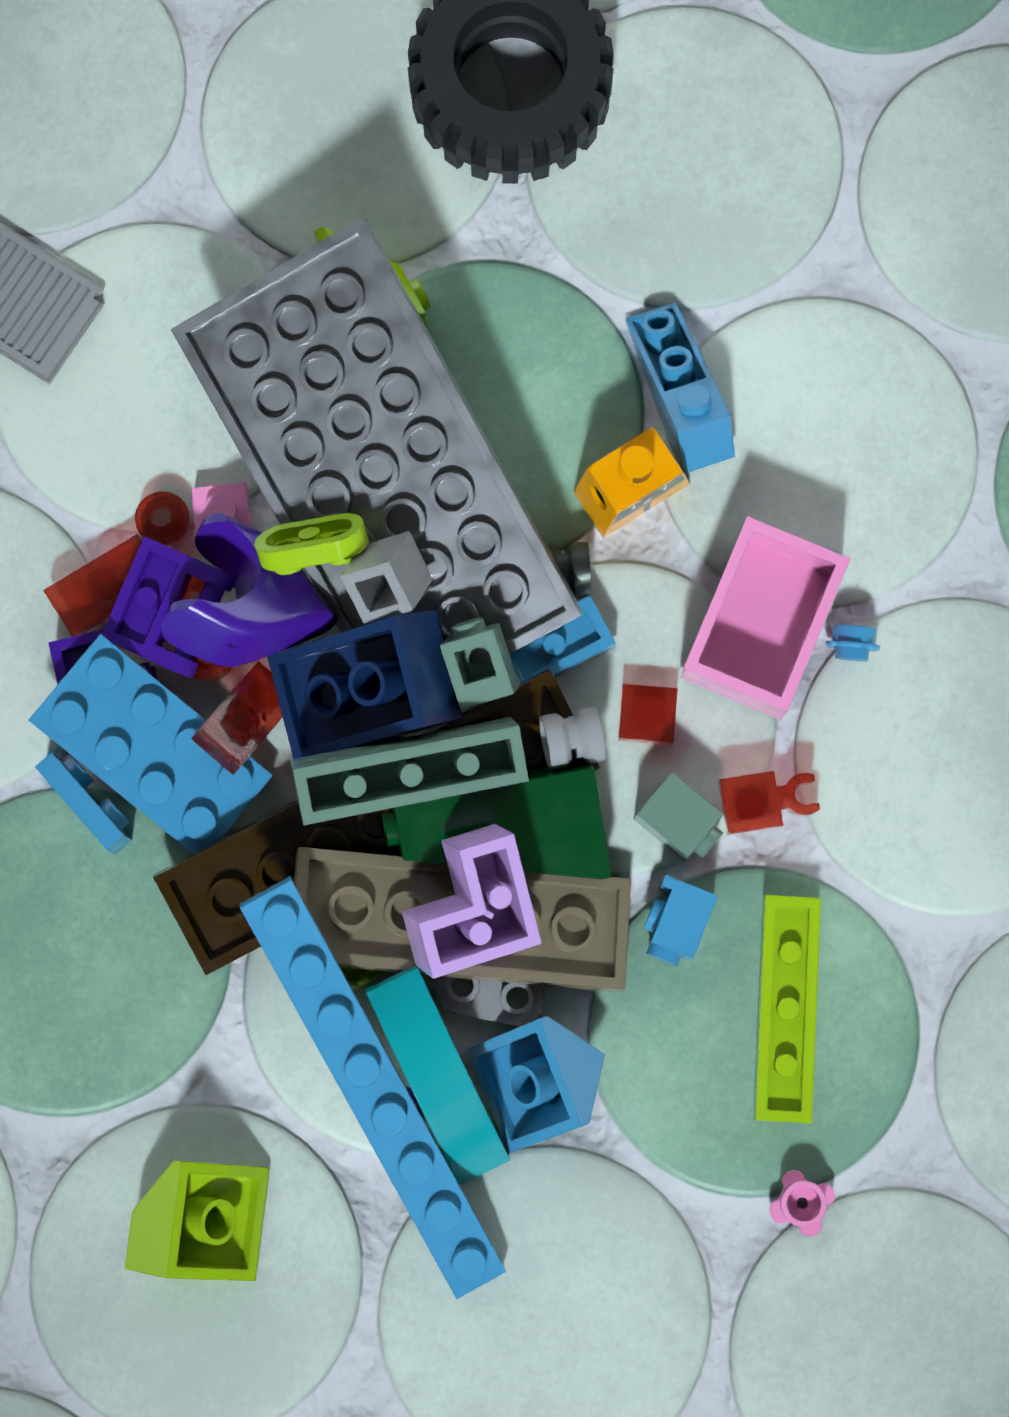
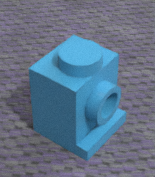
(678, 921)

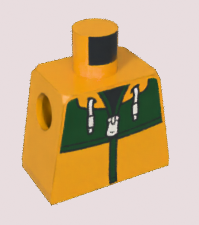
(629, 481)

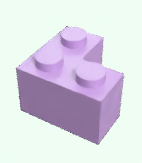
(485, 916)

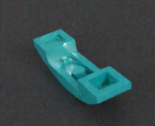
(437, 1074)

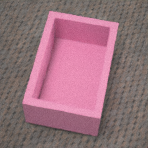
(765, 618)

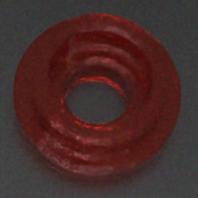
(171, 532)

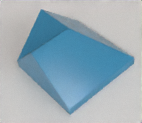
(537, 1081)

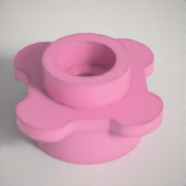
(817, 1197)

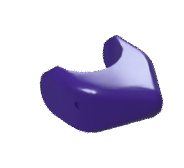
(268, 609)

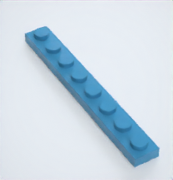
(372, 1086)

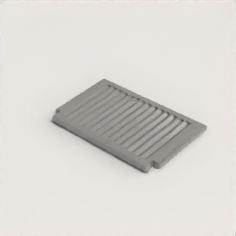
(41, 306)

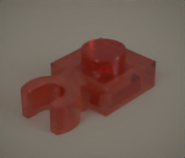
(756, 801)

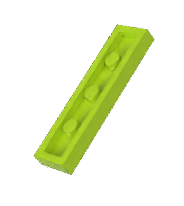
(787, 1009)

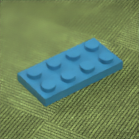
(142, 747)

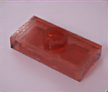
(91, 591)
(241, 720)

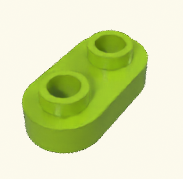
(311, 542)

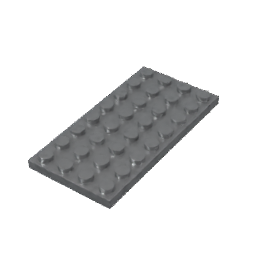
(359, 415)

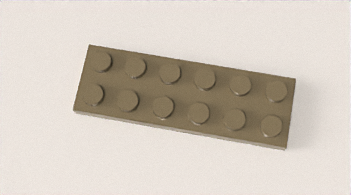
(362, 898)

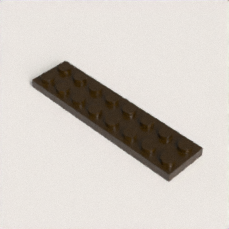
(213, 882)

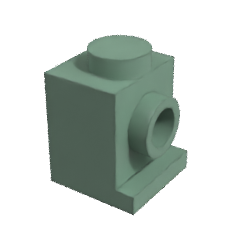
(473, 682)

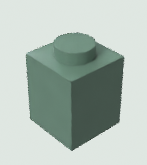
(681, 818)

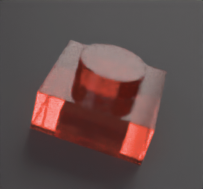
(647, 714)

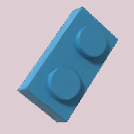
(565, 646)
(71, 784)

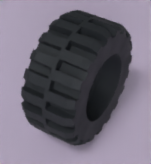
(510, 140)

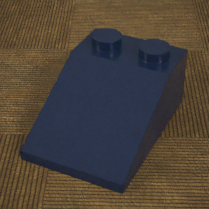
(364, 685)

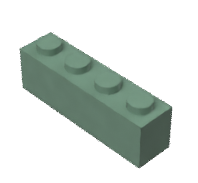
(409, 770)

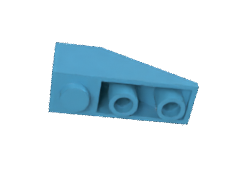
(682, 388)

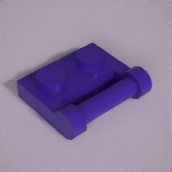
(152, 584)

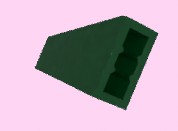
(551, 816)

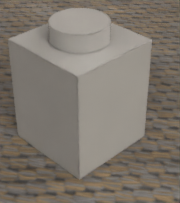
(386, 578)

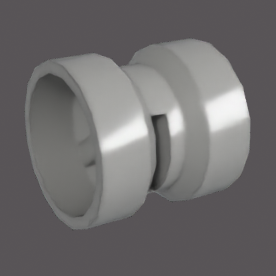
(572, 738)

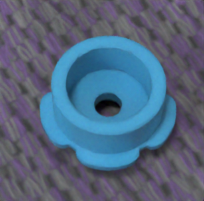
(853, 642)

